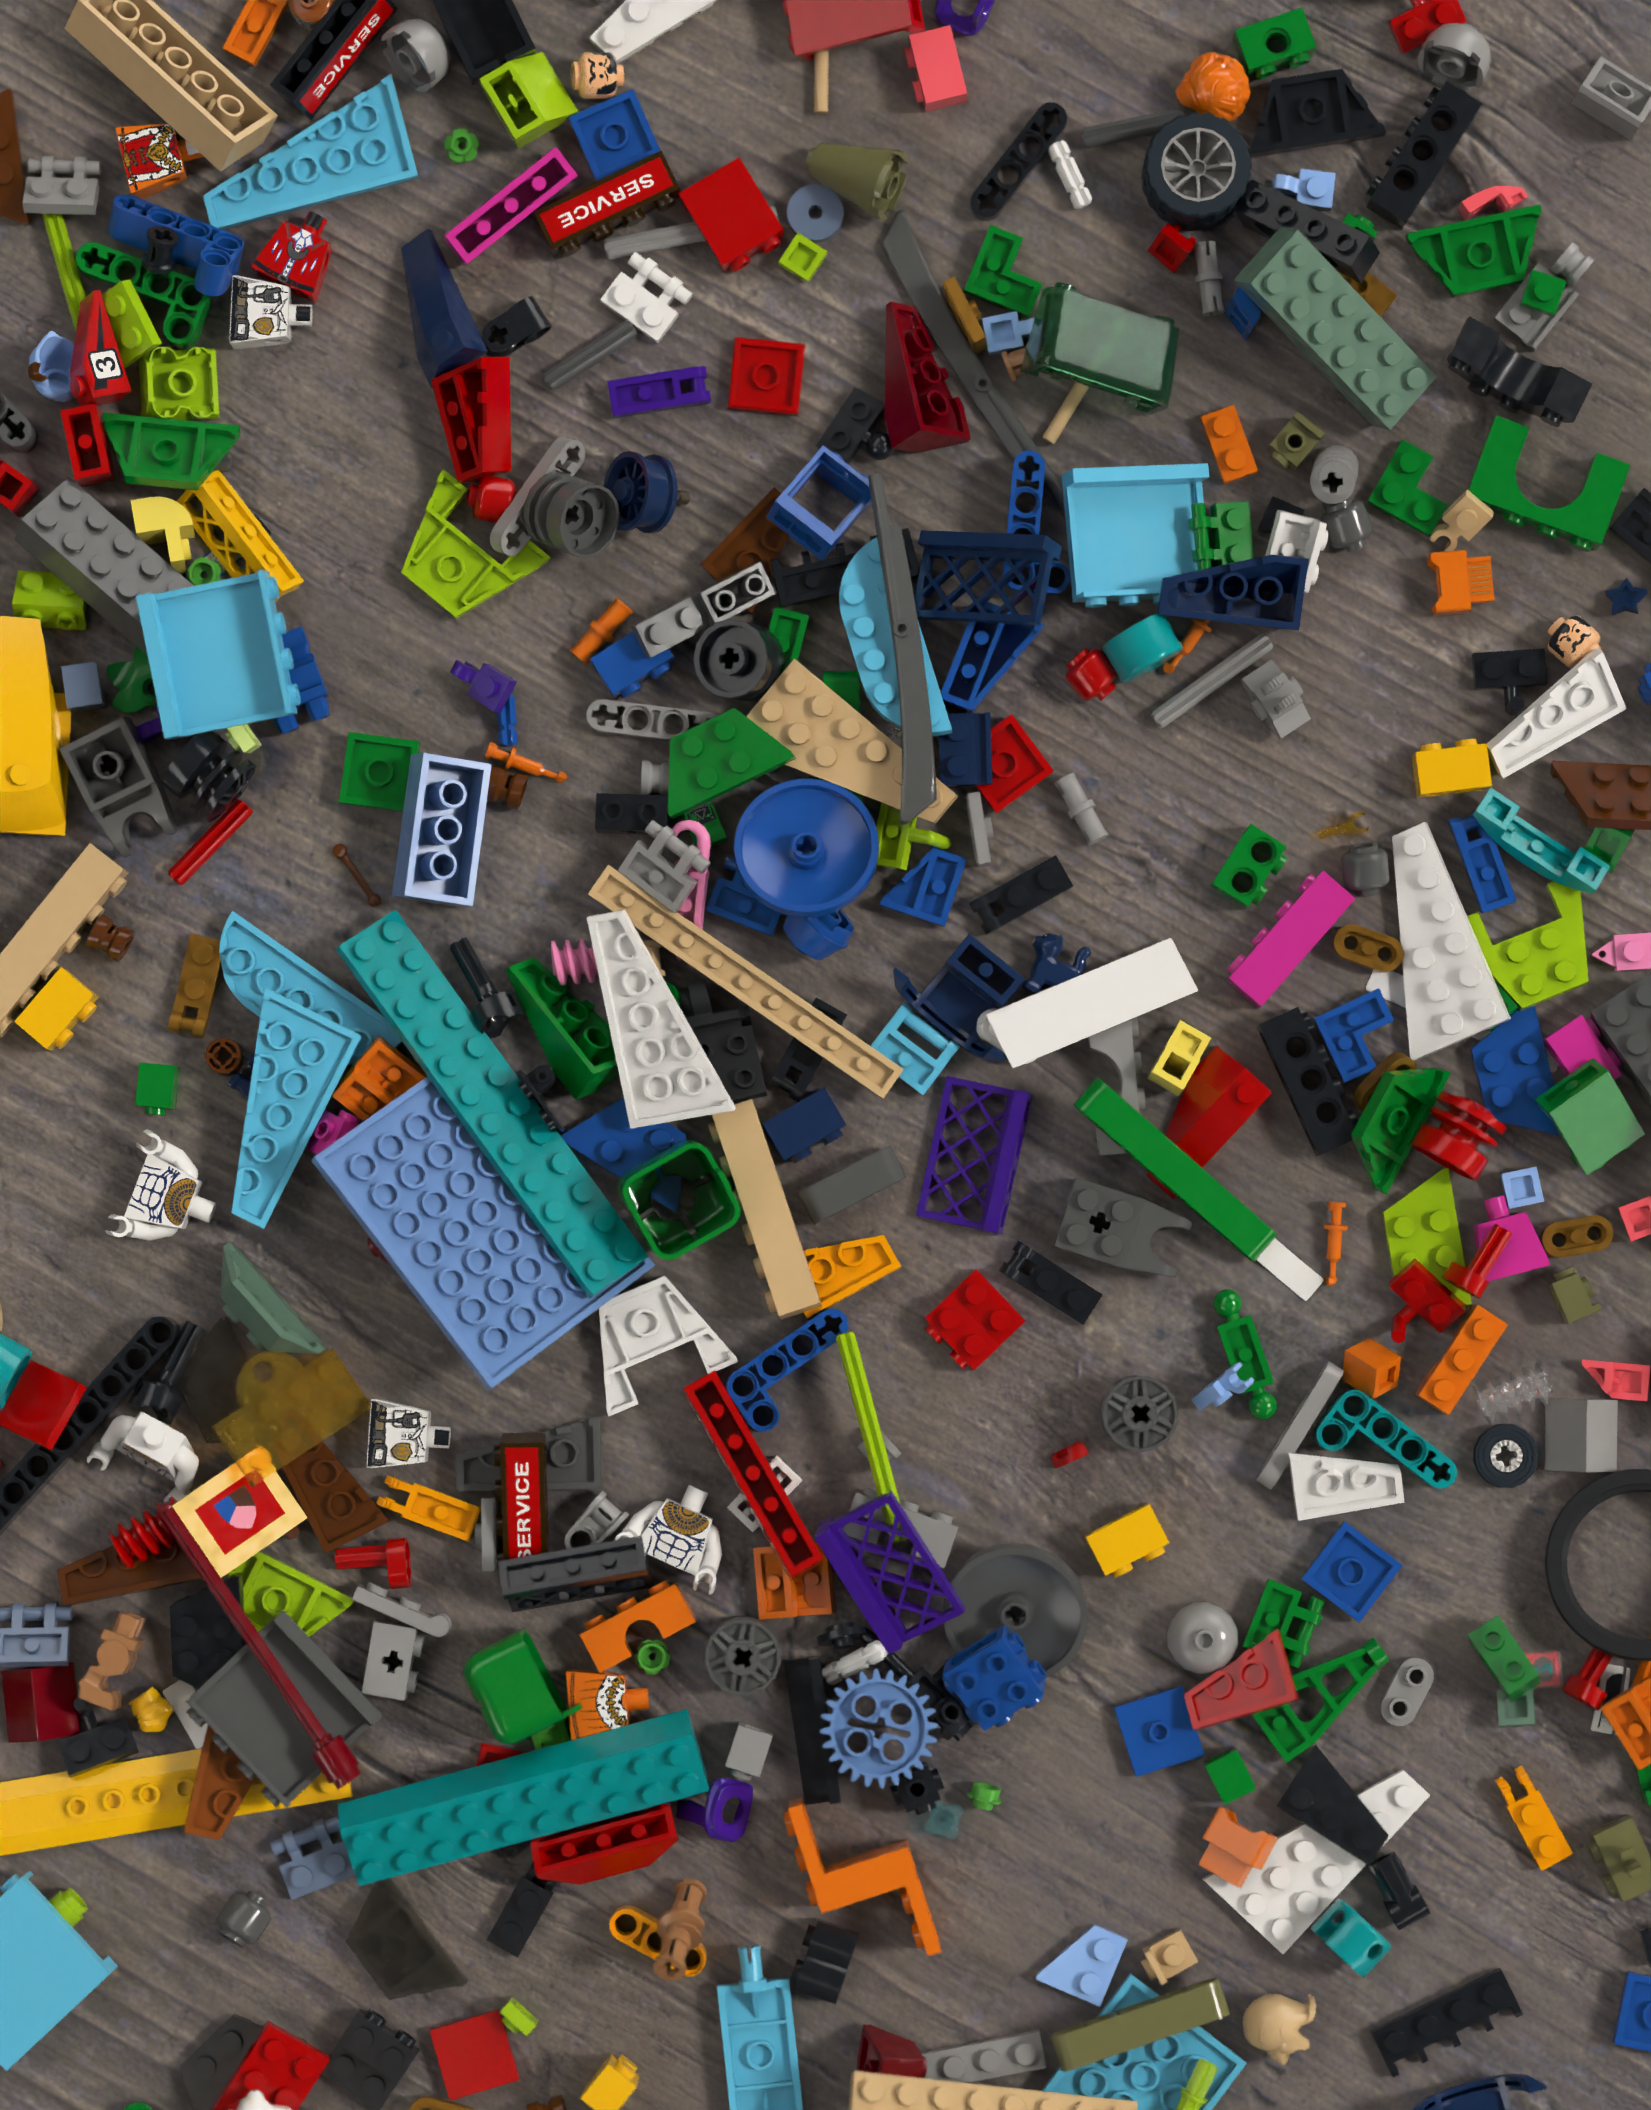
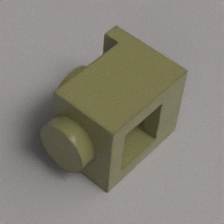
(1286, 456)
(1572, 1295)

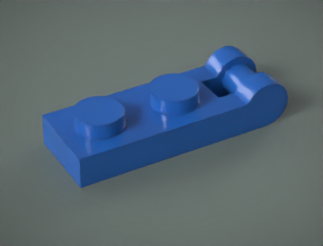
(1482, 865)

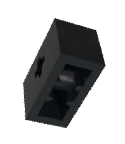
(629, 812)

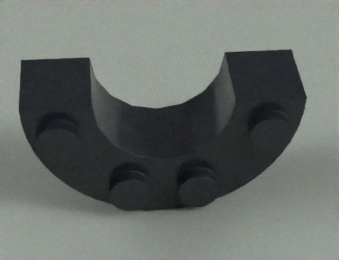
(1515, 379)

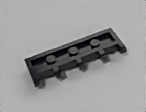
(823, 578)
(1444, 2018)

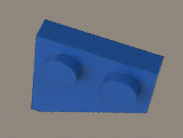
(928, 888)

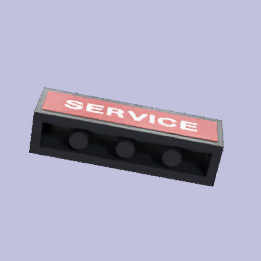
(331, 52)

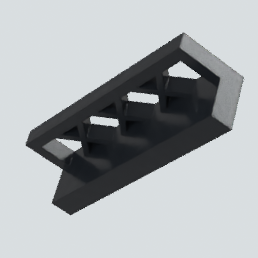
(807, 1704)

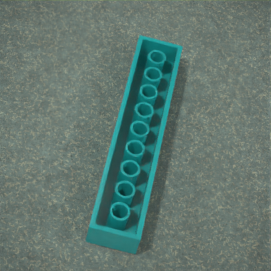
(522, 1797)

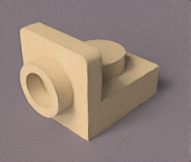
(1168, 1957)

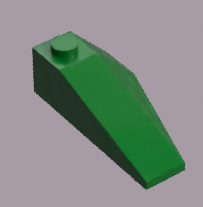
(568, 1030)

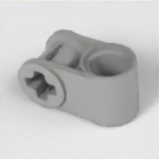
(595, 1522)

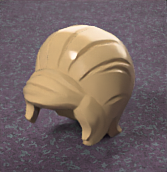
(1274, 2022)

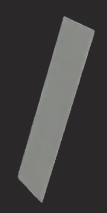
(1091, 1002)

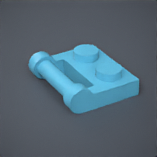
(918, 1066)

